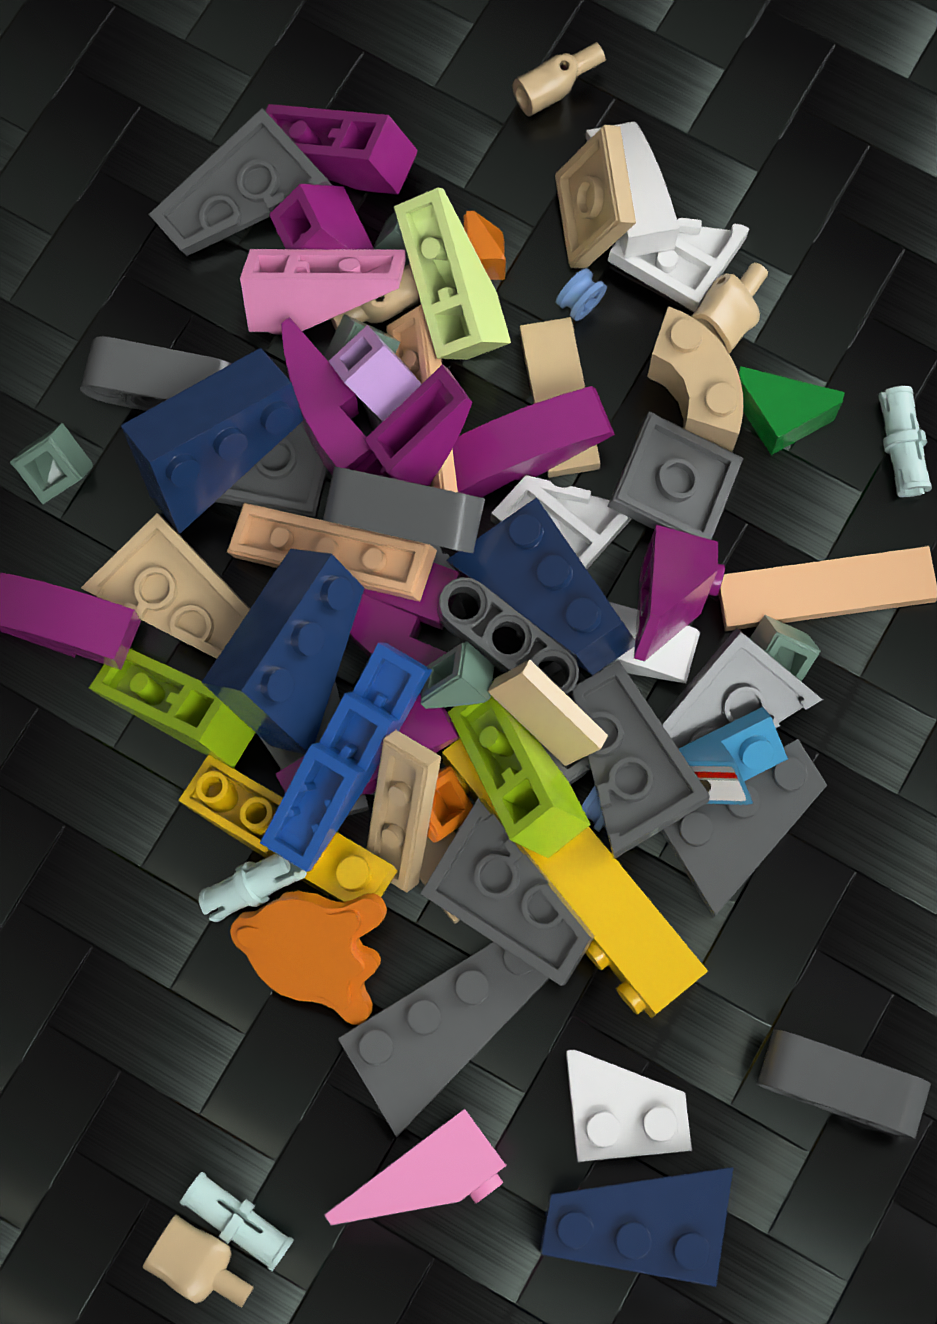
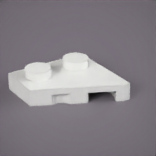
(691, 266)
(580, 517)
(623, 1112)

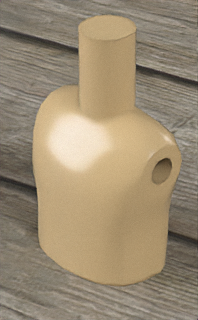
(554, 78)
(387, 305)
(730, 307)
(195, 1264)

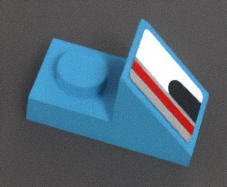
(734, 755)

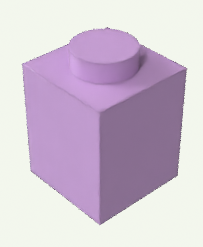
(374, 373)

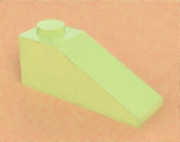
(450, 279)

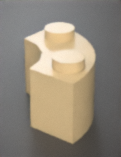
(700, 377)

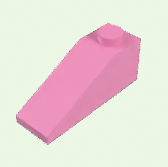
(314, 284)
(433, 1173)

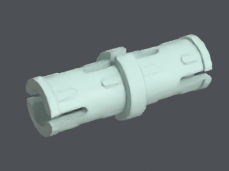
(904, 441)
(249, 886)
(236, 1221)

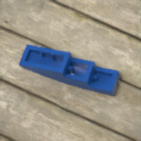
(345, 757)

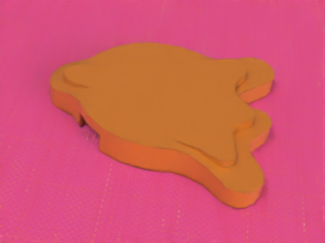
(314, 949)

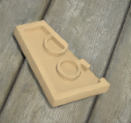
(171, 588)

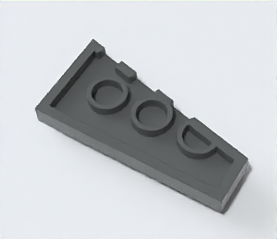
(436, 1030)

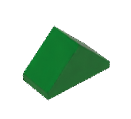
(785, 408)

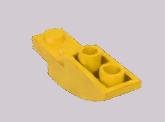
(245, 812)

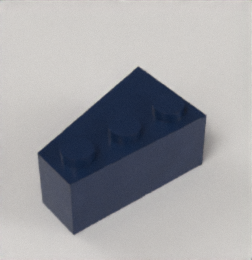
(211, 435)
(545, 581)
(289, 650)
(644, 1226)

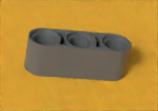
(141, 373)
(404, 509)
(494, 614)
(844, 1084)

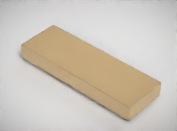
(555, 370)
(403, 806)

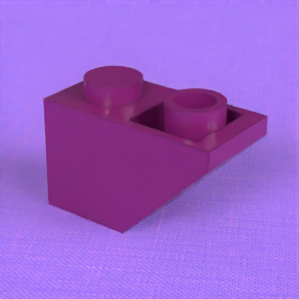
(319, 219)

